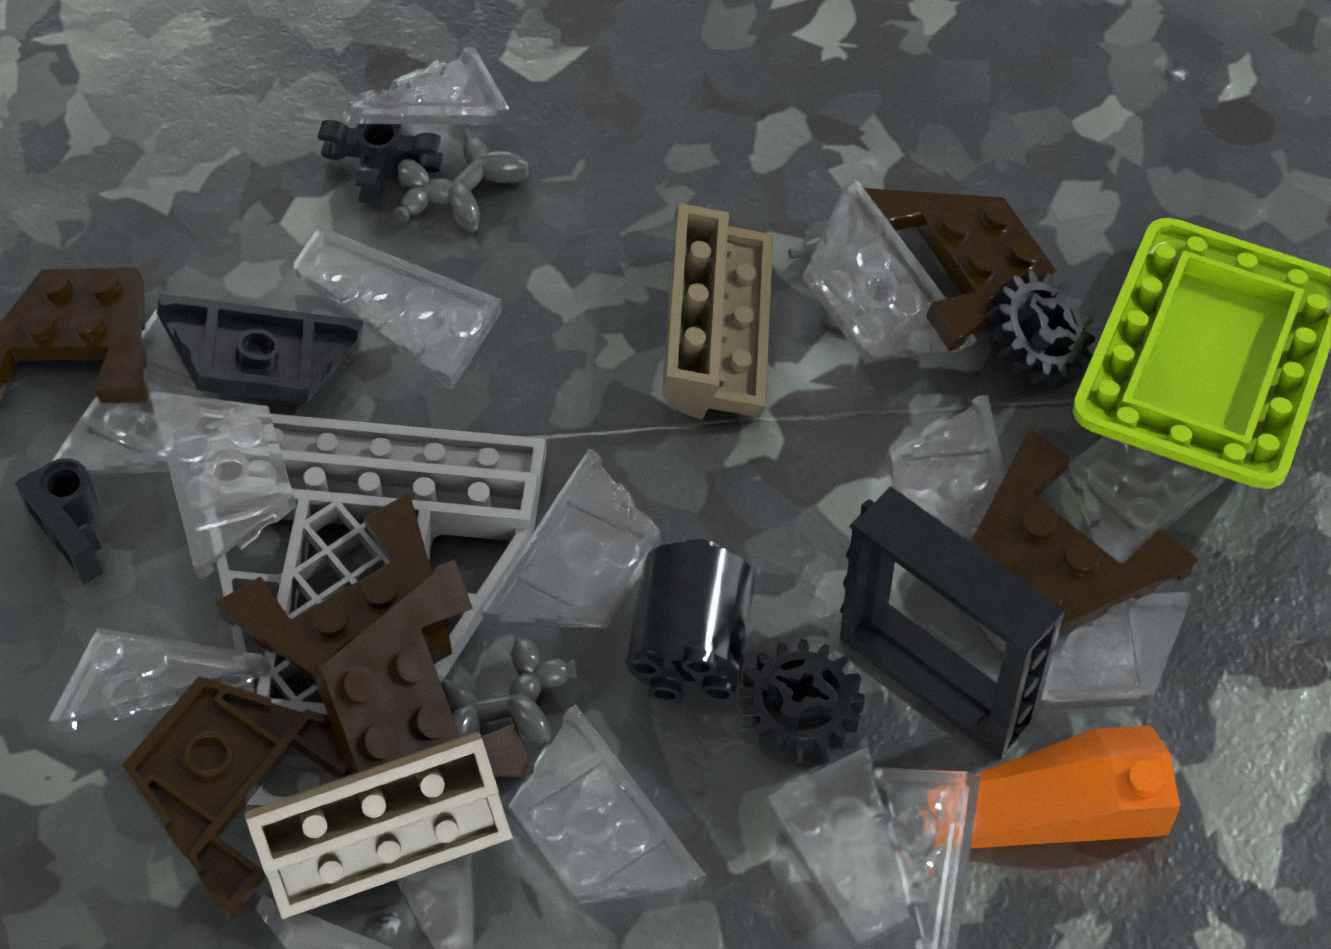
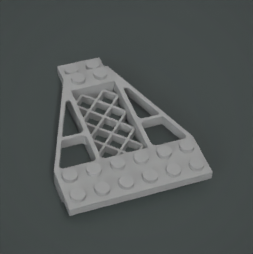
(347, 471)

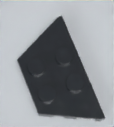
(256, 347)

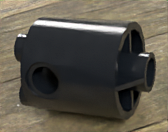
(691, 621)

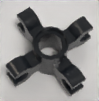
(380, 152)

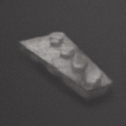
(407, 306)

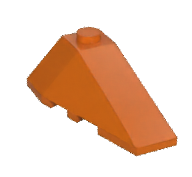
(1080, 790)

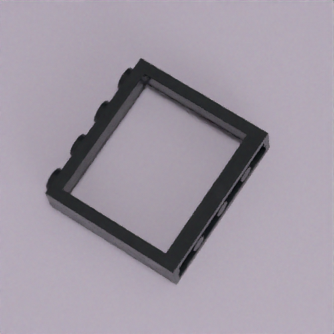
(989, 593)

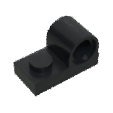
(67, 518)

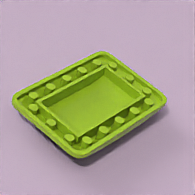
(1211, 353)

